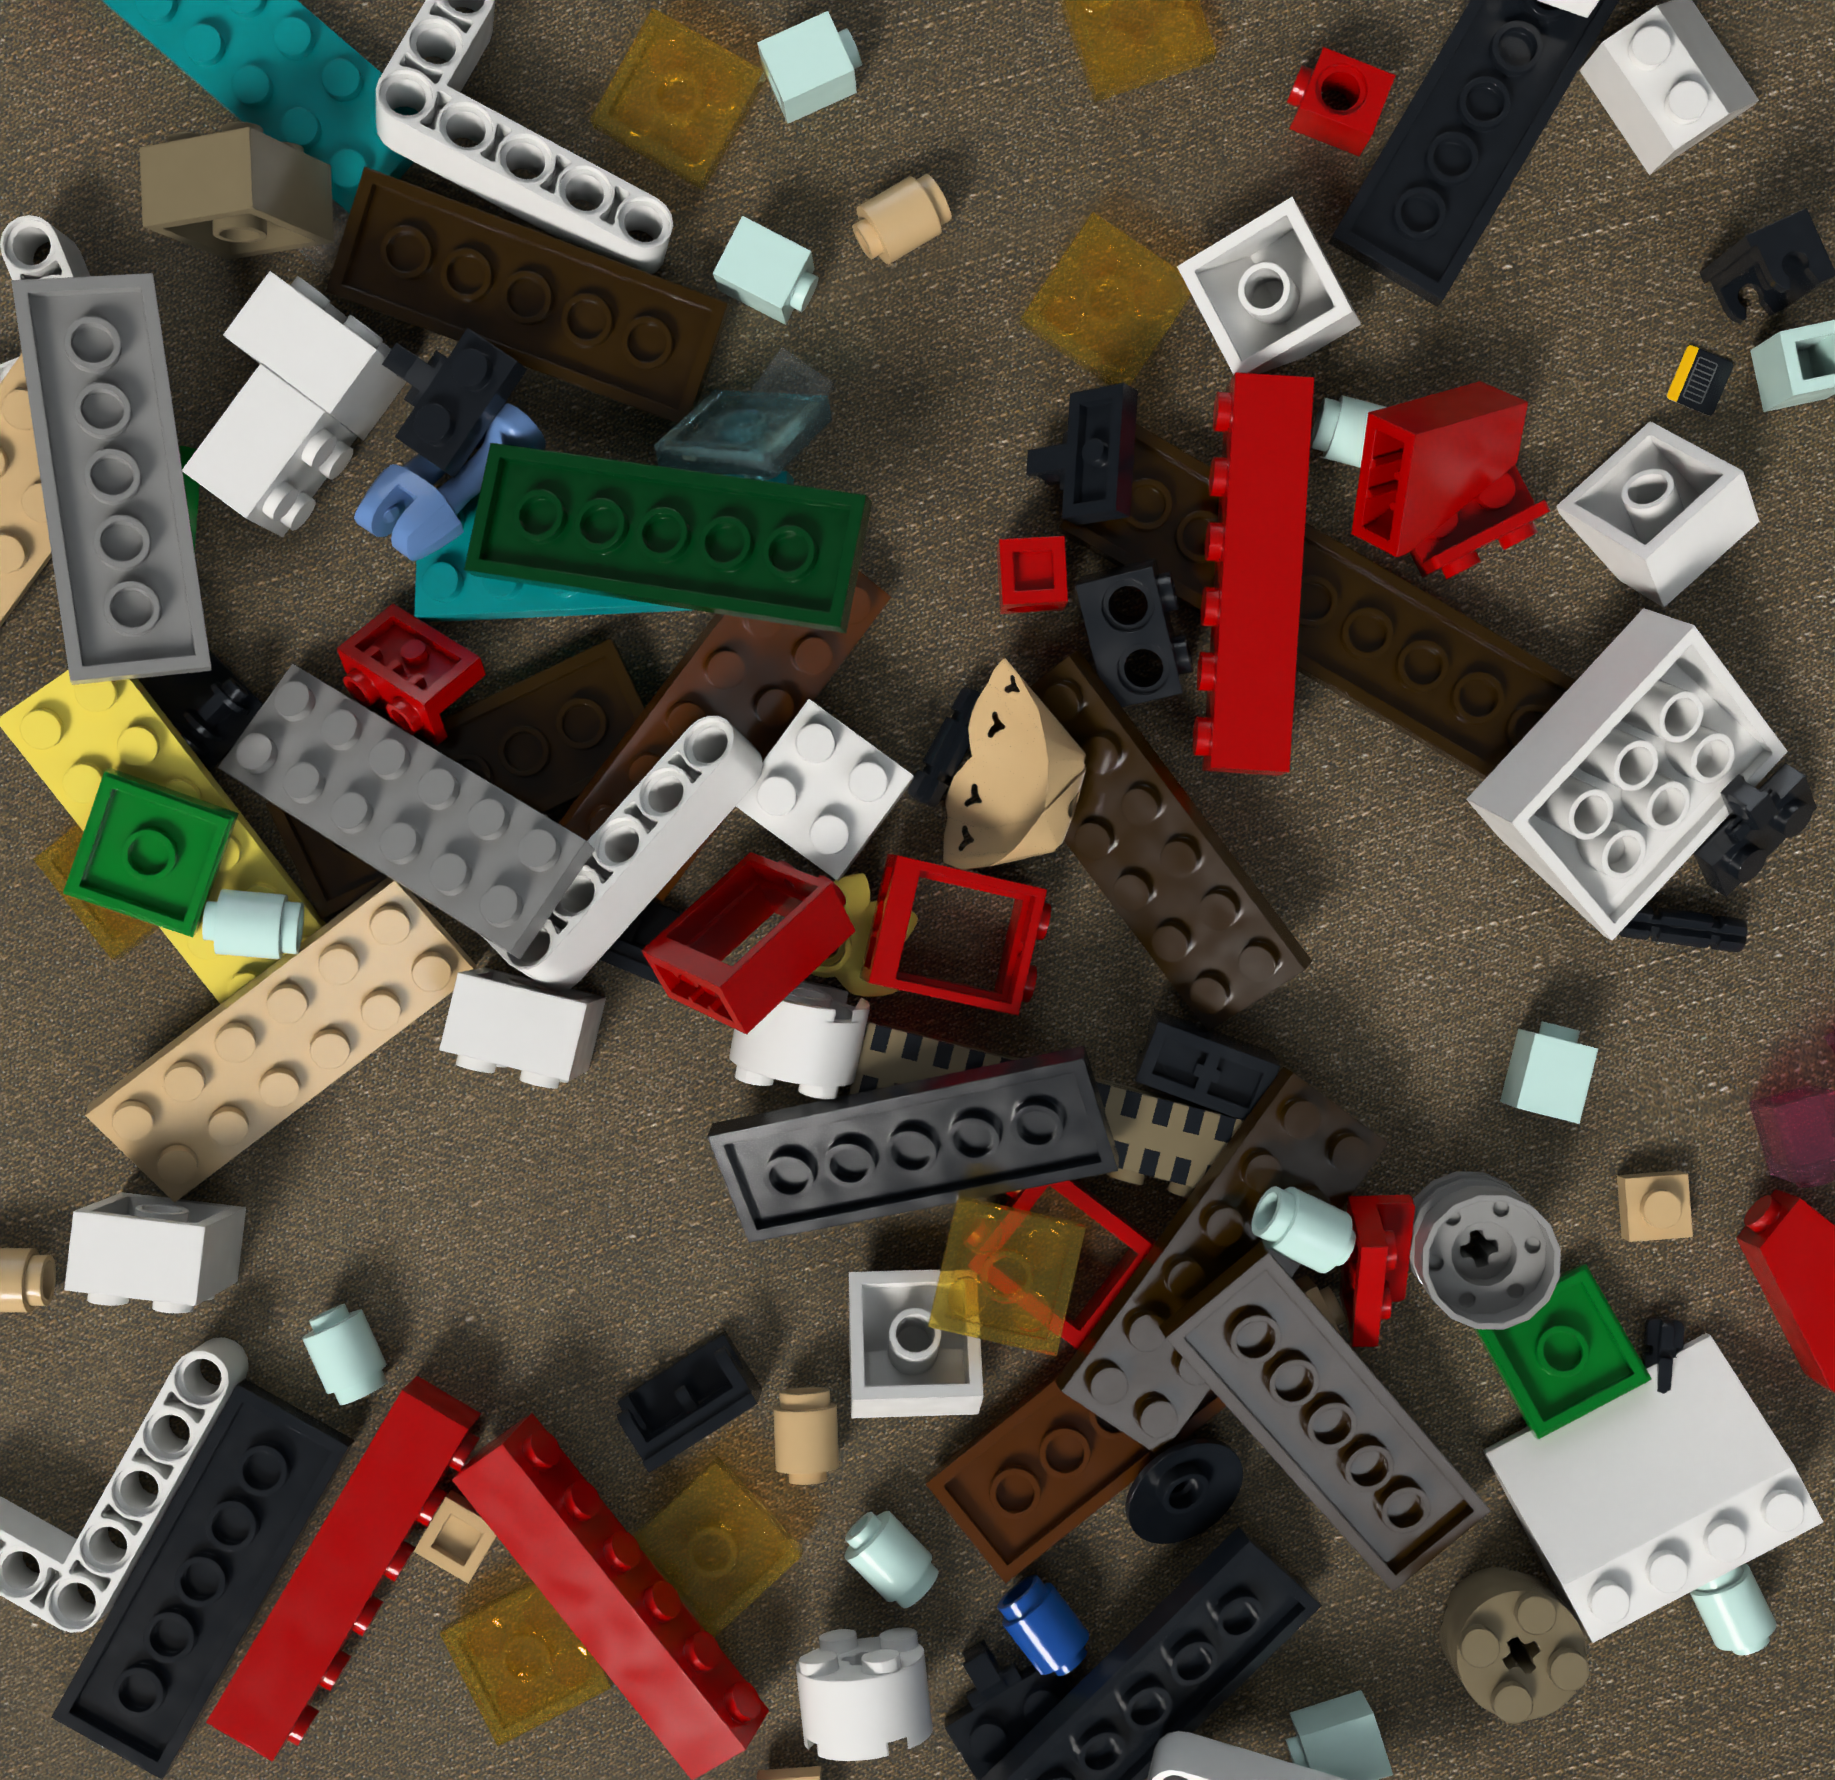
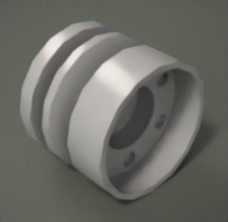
(1511, 1265)

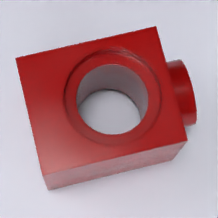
(1361, 85)
(1032, 574)

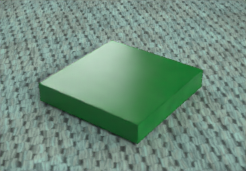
(150, 852)
(1565, 1355)

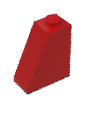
(1432, 460)
(1795, 1266)

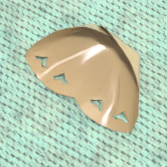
(1023, 775)

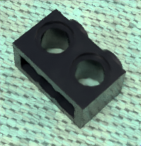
(1118, 635)

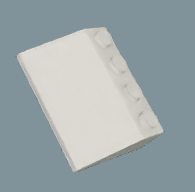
(1628, 770)
(1654, 1492)

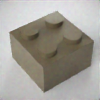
(236, 192)

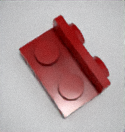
(1498, 513)
(408, 671)
(1378, 1264)

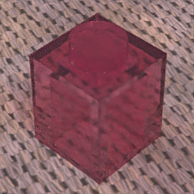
(1798, 1134)

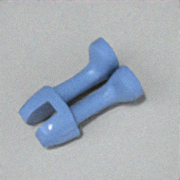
(426, 517)

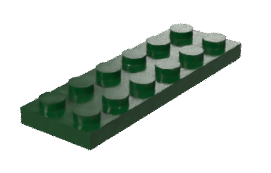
(669, 536)

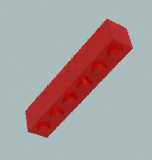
(1256, 574)
(344, 1568)
(612, 1597)

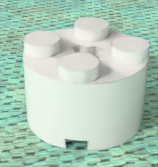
(804, 1041)
(864, 1694)

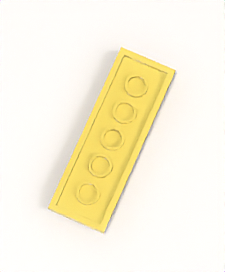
(85, 729)

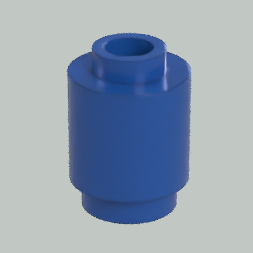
(1044, 1626)

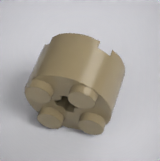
(1534, 1672)

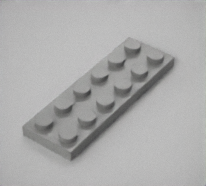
(111, 477)
(407, 810)

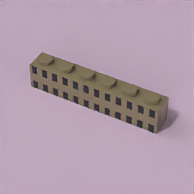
(1150, 1130)

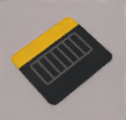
(1700, 380)

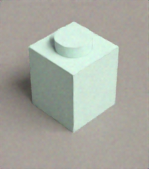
(810, 66)
(766, 271)
(1796, 366)
(1549, 1072)
(1340, 1739)

